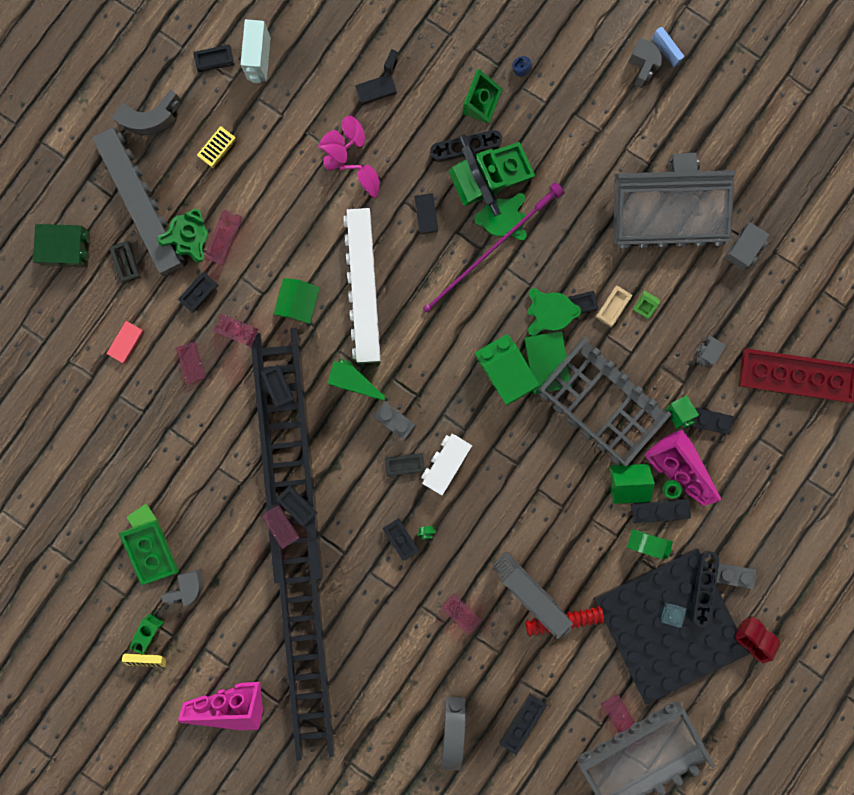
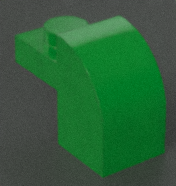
(649, 544)

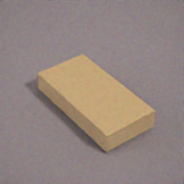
(613, 306)

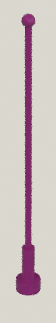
(555, 191)

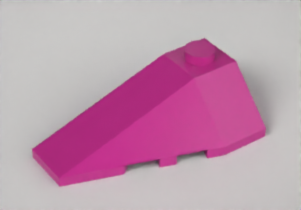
(680, 461)
(229, 709)

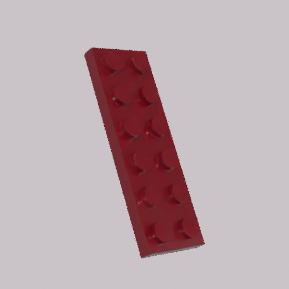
(797, 375)

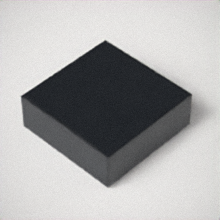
(391, 62)

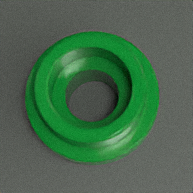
(672, 494)
(426, 532)

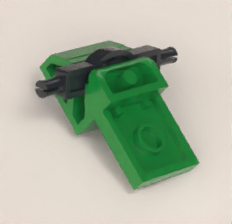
(489, 172)

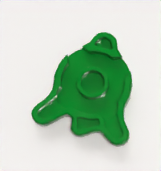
(502, 224)
(187, 234)
(551, 310)

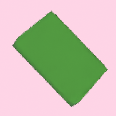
(646, 304)
(141, 516)

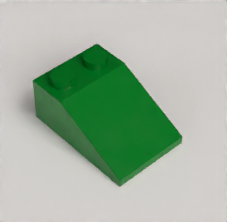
(507, 369)
(348, 378)

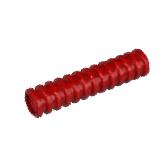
(577, 618)

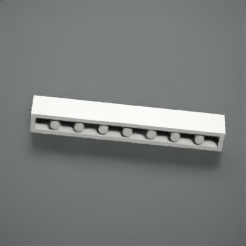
(363, 286)

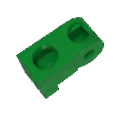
(145, 634)

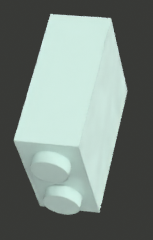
(255, 50)

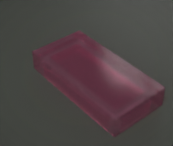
(191, 362)
(280, 526)

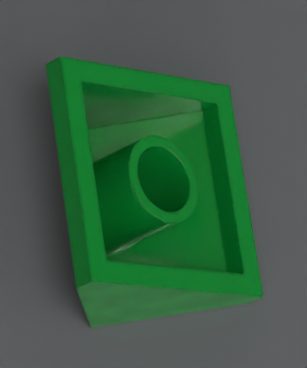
(481, 97)
(296, 300)
(631, 483)

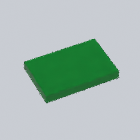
(544, 355)
(149, 552)

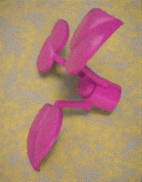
(335, 147)

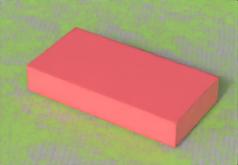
(125, 342)

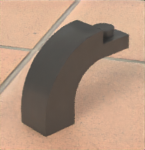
(148, 122)
(453, 733)

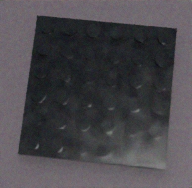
(661, 654)

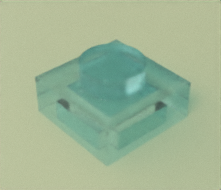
(673, 615)

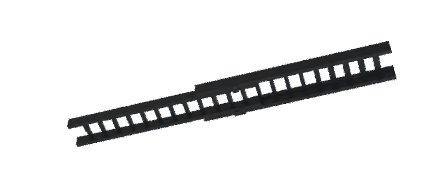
(312, 538)

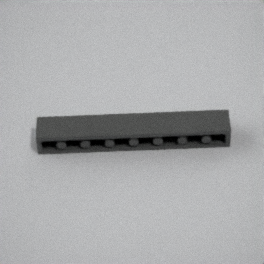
(137, 199)

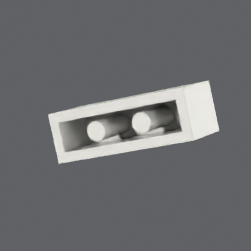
(446, 463)

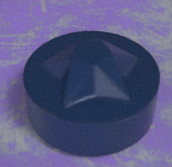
(522, 66)

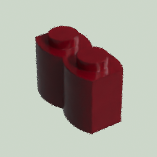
(758, 640)

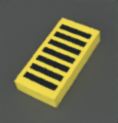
(216, 147)
(143, 660)

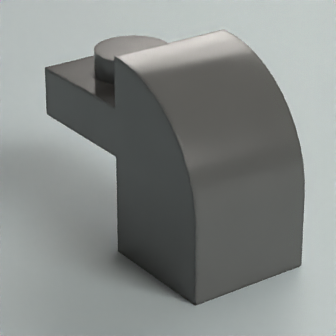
(648, 58)
(190, 589)

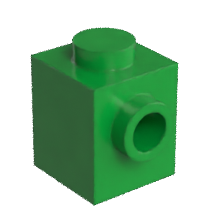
(682, 412)

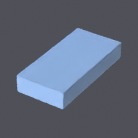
(667, 47)

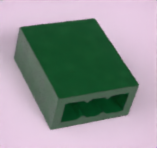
(61, 245)

